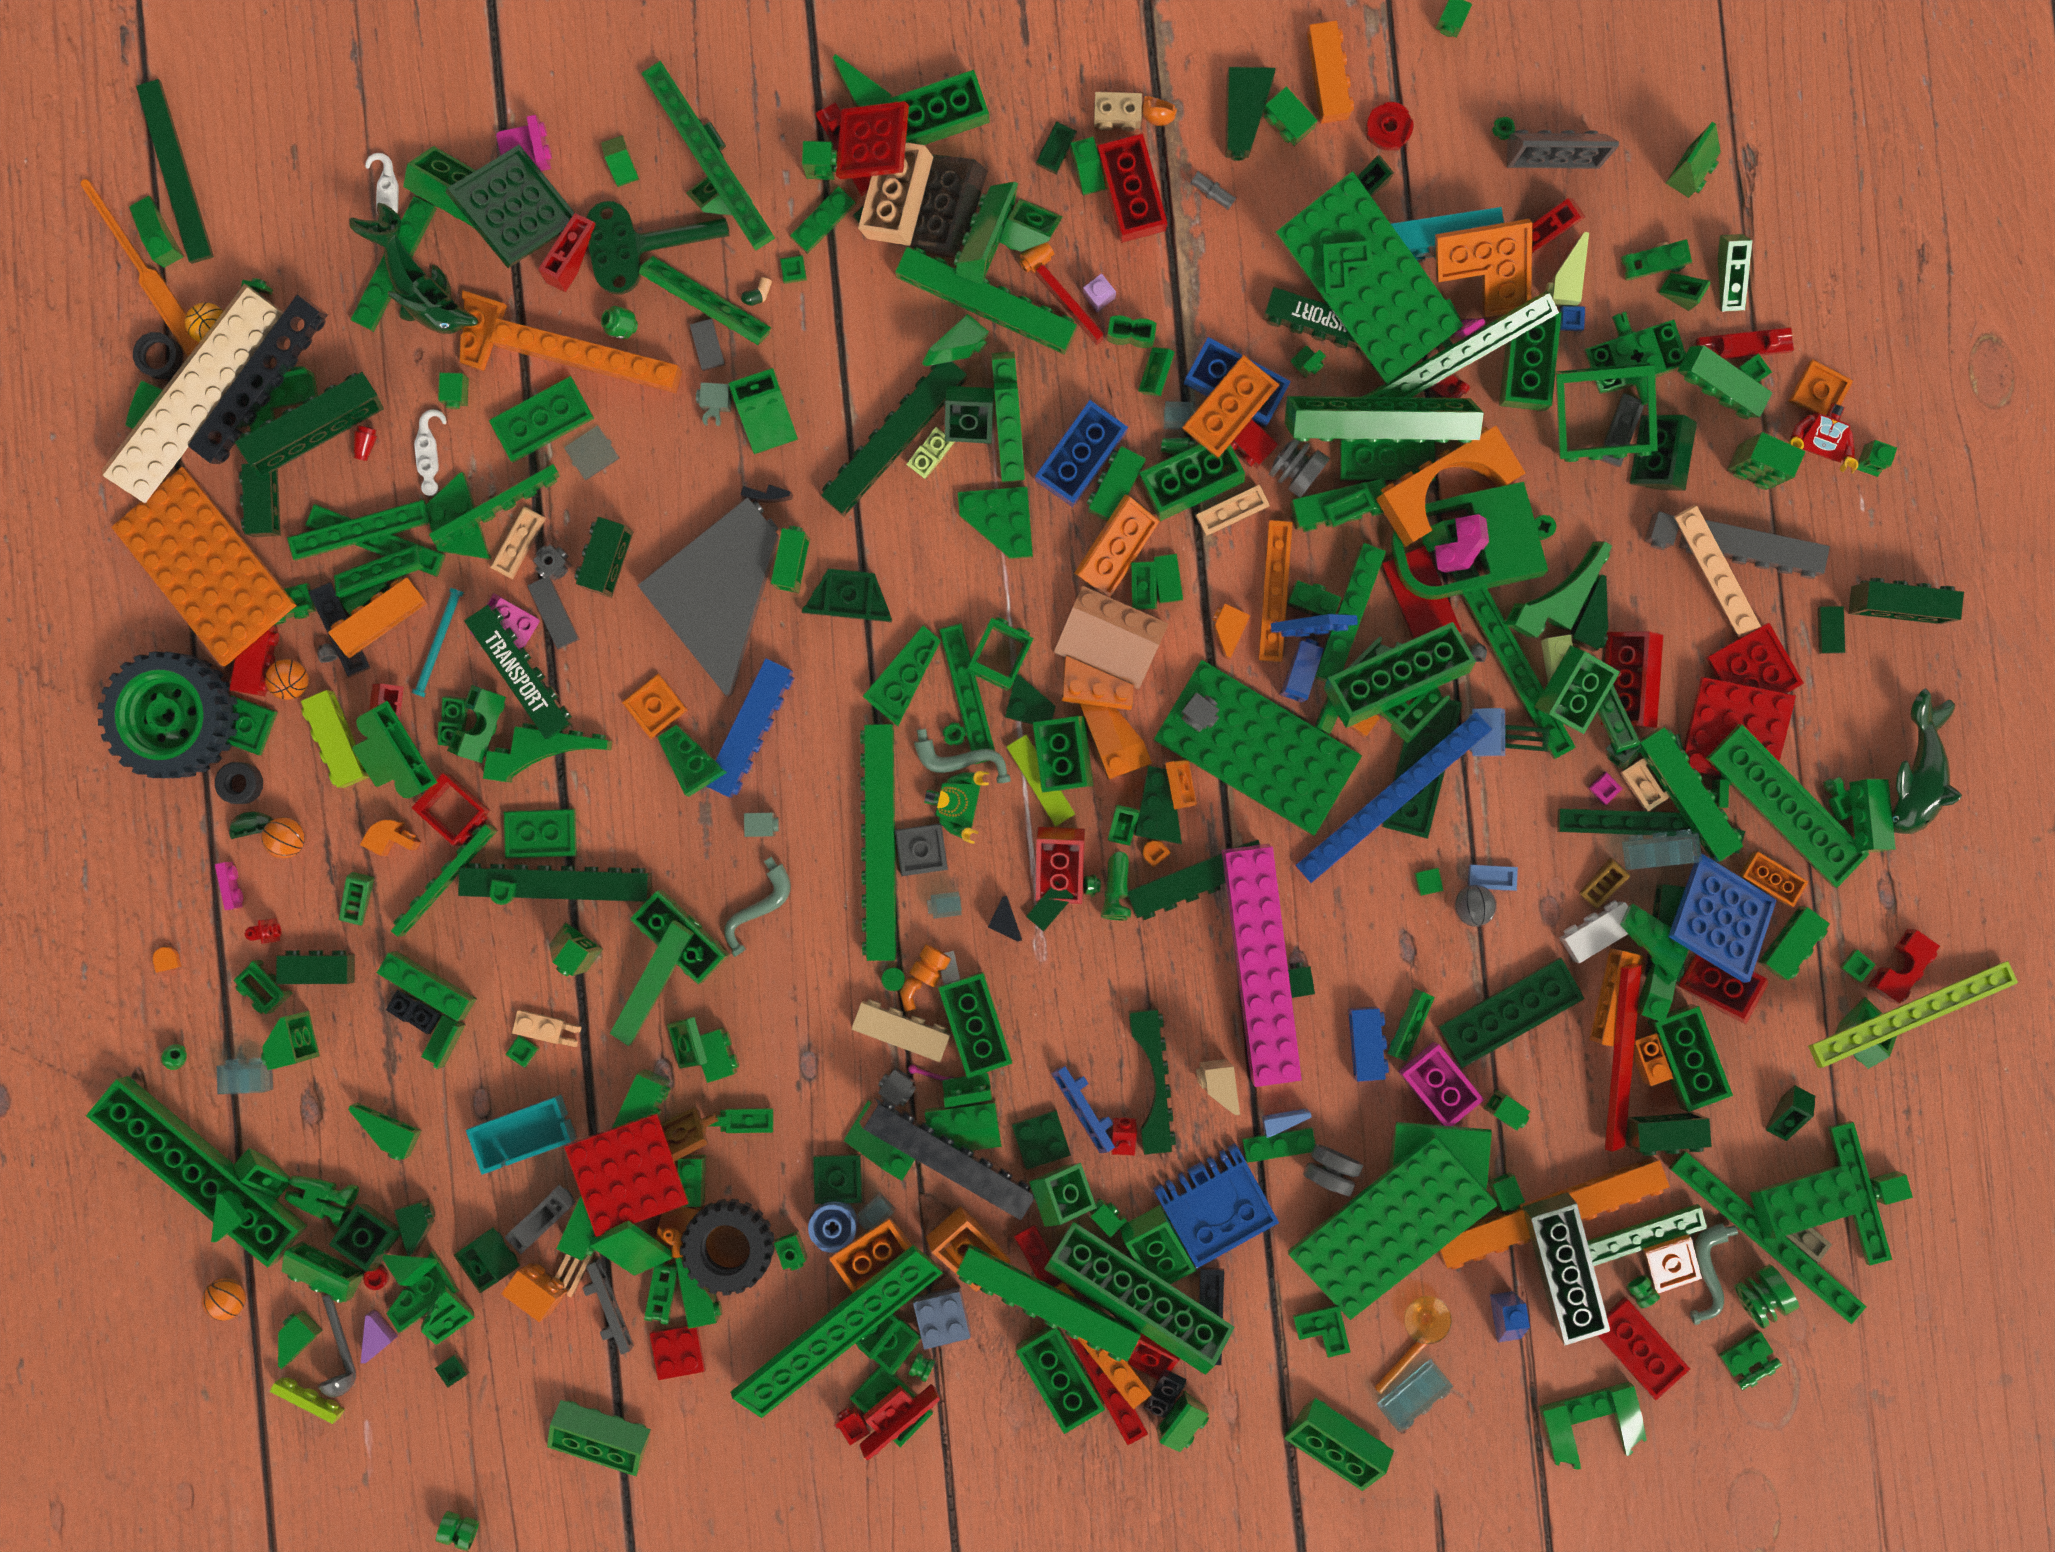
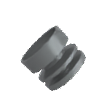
(1298, 466)

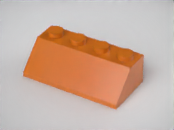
(1606, 1011)

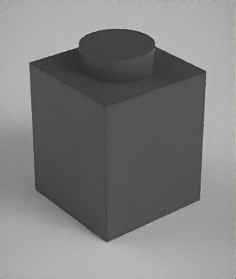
(1662, 531)

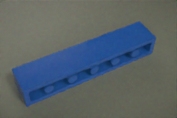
(750, 726)

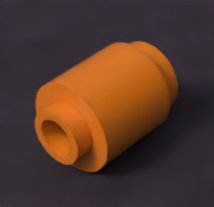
(1035, 257)

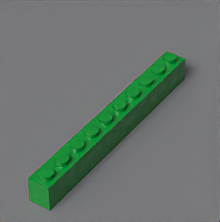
(879, 842)

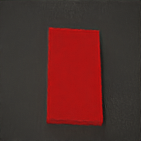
(1420, 613)
(1642, 1349)

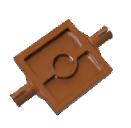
(687, 1132)

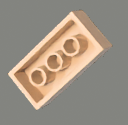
(896, 199)

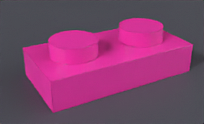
(227, 878)

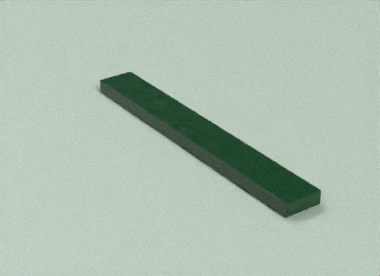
(175, 171)

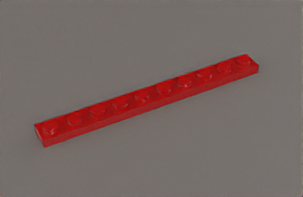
(1124, 1416)

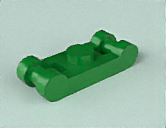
(661, 1293)

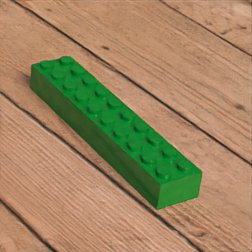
(193, 1167)

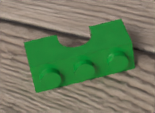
(474, 742)

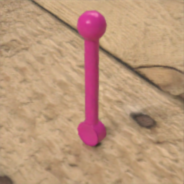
(913, 1069)

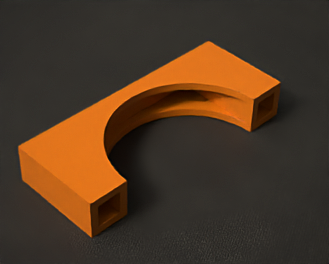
(1406, 501)

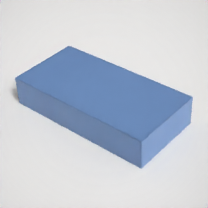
(1493, 877)

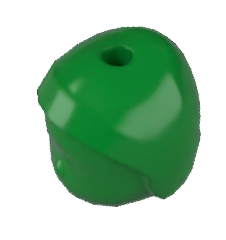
(176, 1051)

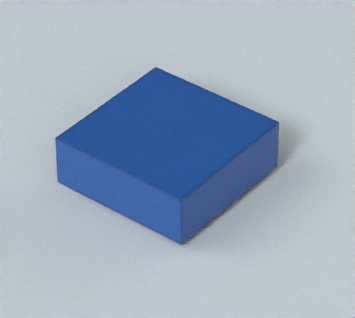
(1572, 318)

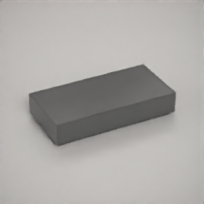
(707, 344)

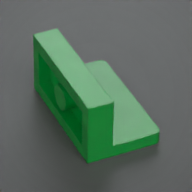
(443, 1041)

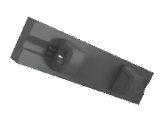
(617, 1326)

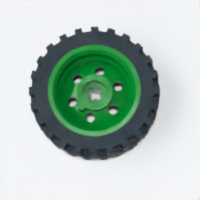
(131, 700)

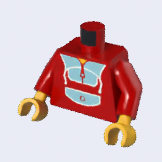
(1826, 437)

